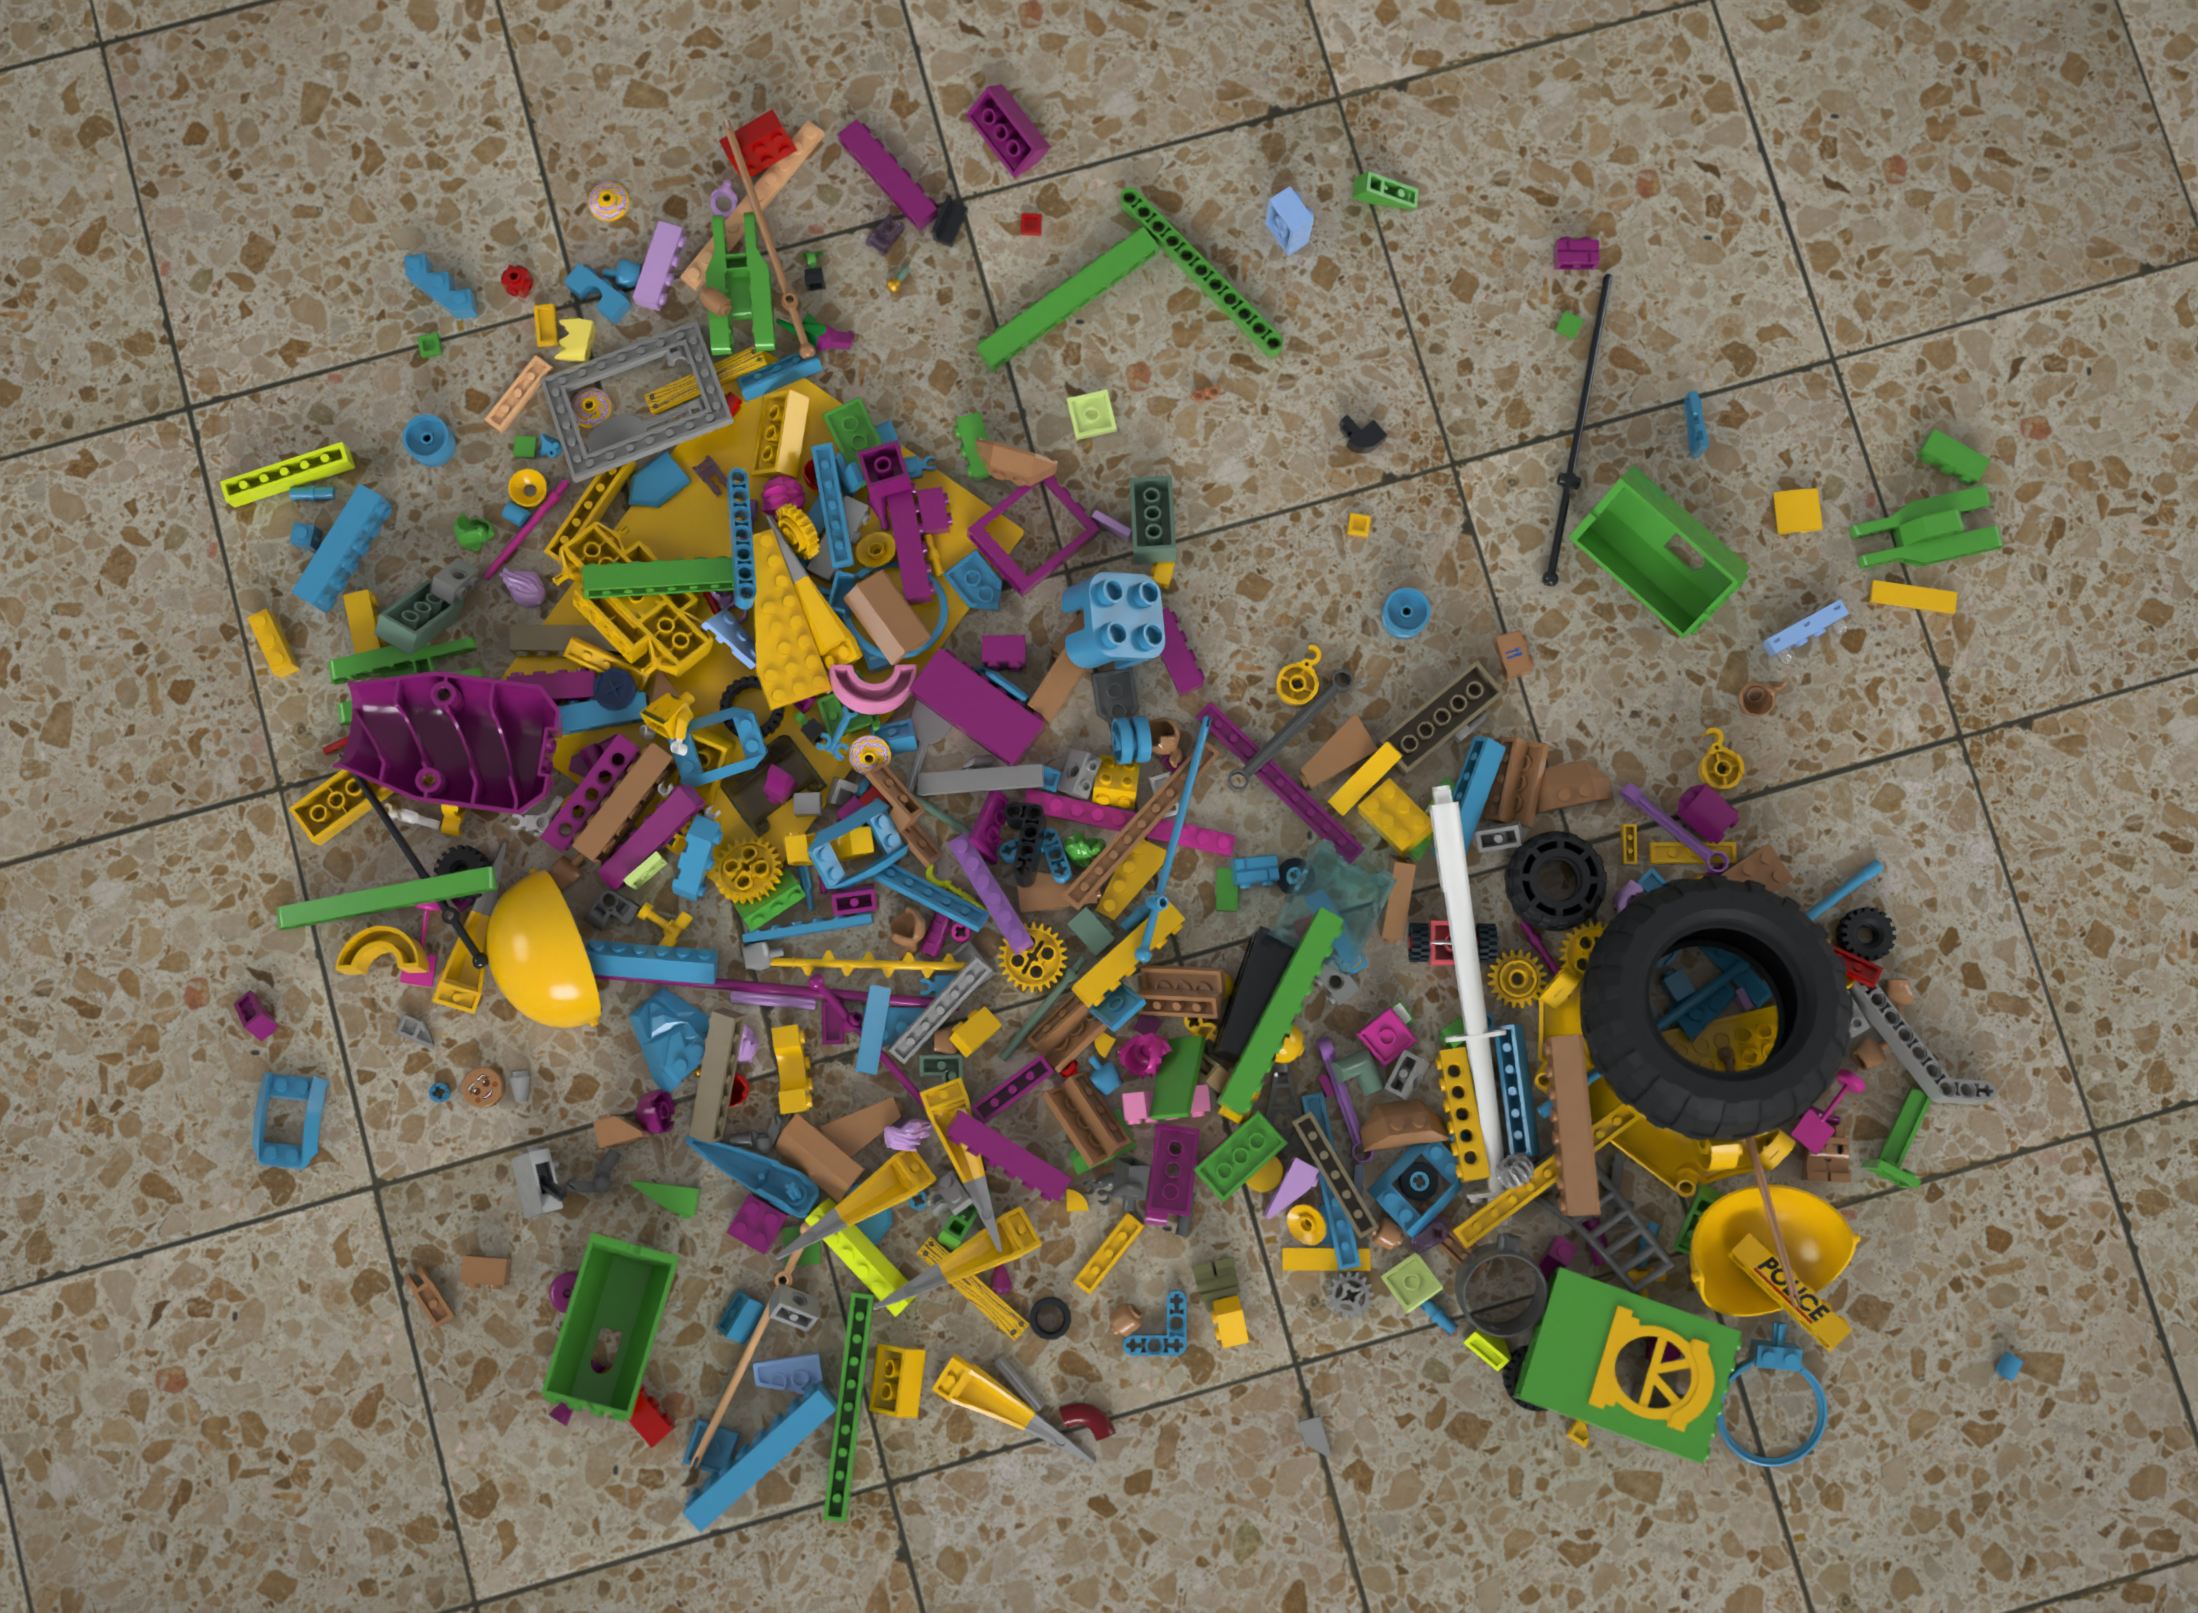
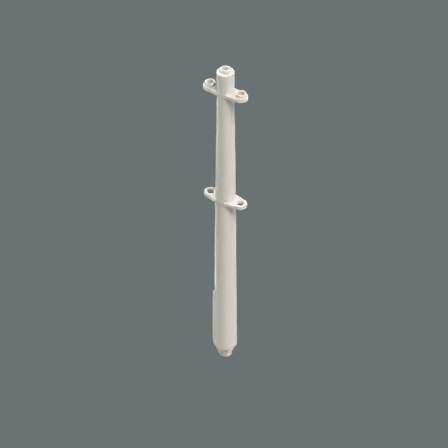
(1455, 885)

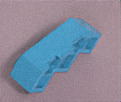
(440, 287)
(697, 858)

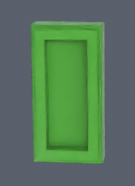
(1225, 891)

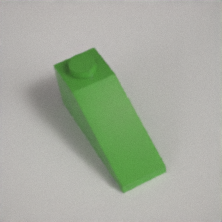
(1384, 191)
(672, 1197)
(1701, 1202)
(958, 1226)

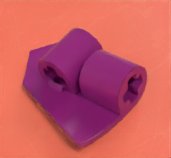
(587, 758)

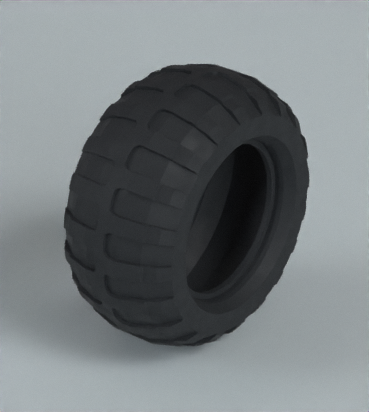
(1773, 939)

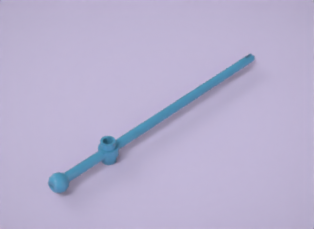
(1157, 901)

